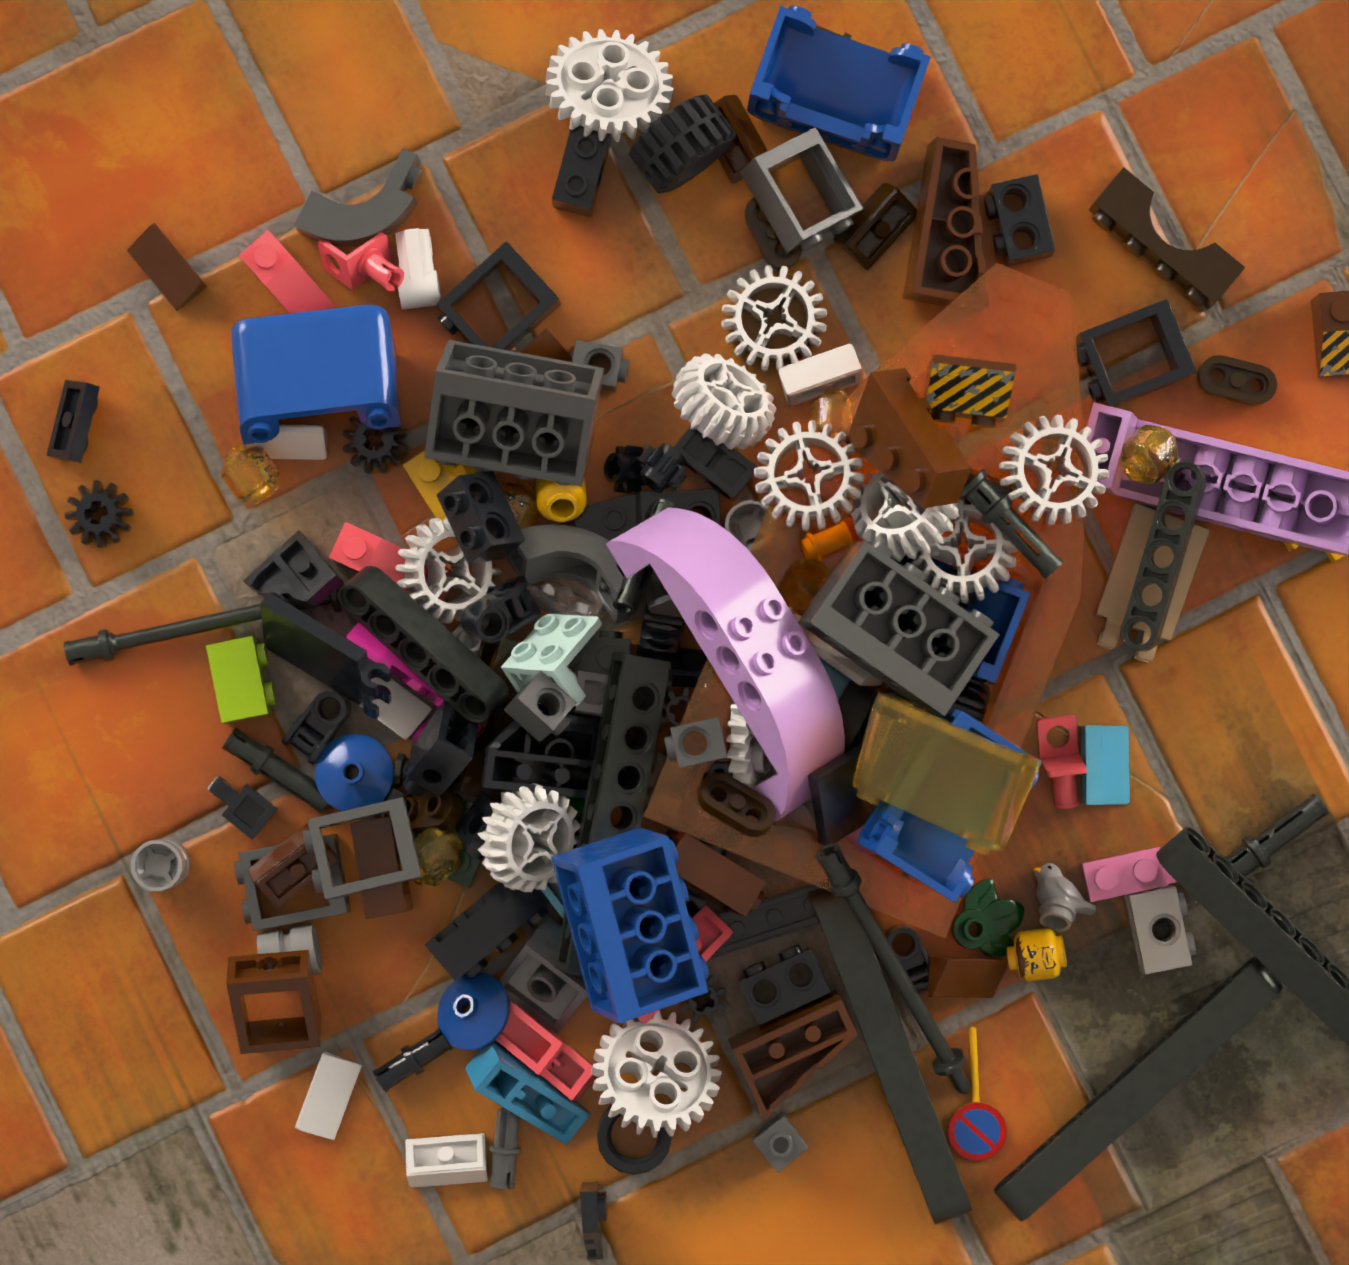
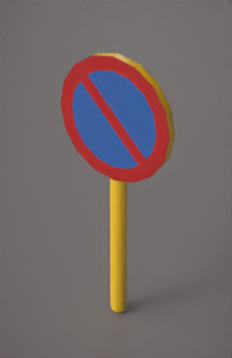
(976, 1128)

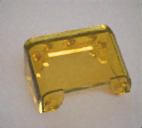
(943, 773)

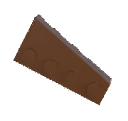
(947, 227)

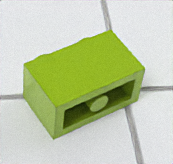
(241, 679)

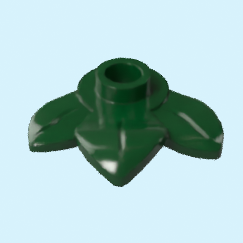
(993, 920)

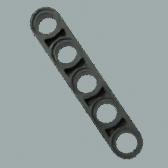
(1160, 536)
(423, 644)

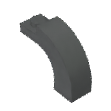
(358, 223)
(570, 554)

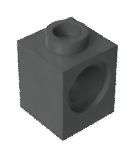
(586, 351)
(526, 711)
(709, 729)
(779, 1142)

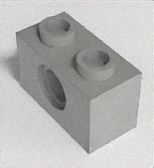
(1143, 911)

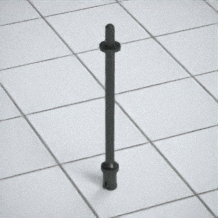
(107, 644)
(846, 883)

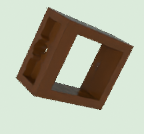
(376, 856)
(716, 876)
(290, 972)

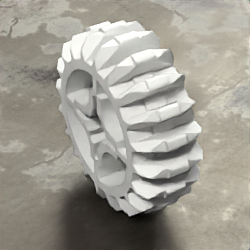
(758, 308)
(723, 401)
(1072, 476)
(791, 481)
(901, 530)
(978, 550)
(428, 591)
(522, 842)

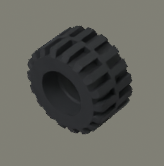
(682, 143)

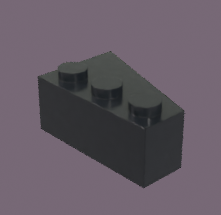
(486, 926)

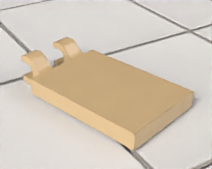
(1123, 574)

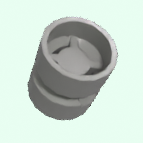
(745, 520)
(160, 865)
(298, 938)

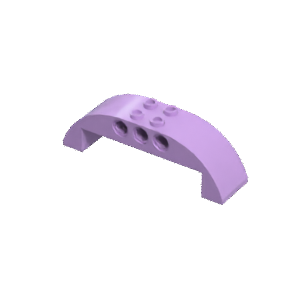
(1243, 487)
(748, 642)

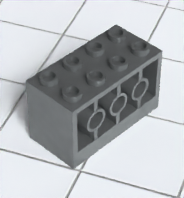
(513, 413)
(872, 633)

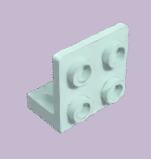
(550, 649)

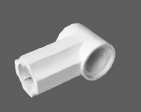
(420, 279)

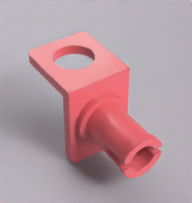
(365, 262)
(1061, 761)

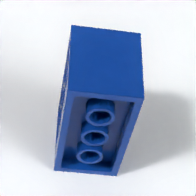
(631, 924)

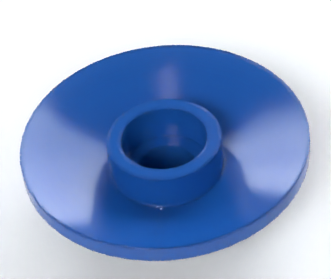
(374, 775)
(483, 1020)

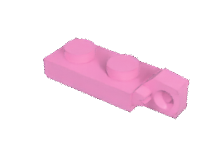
(1124, 874)

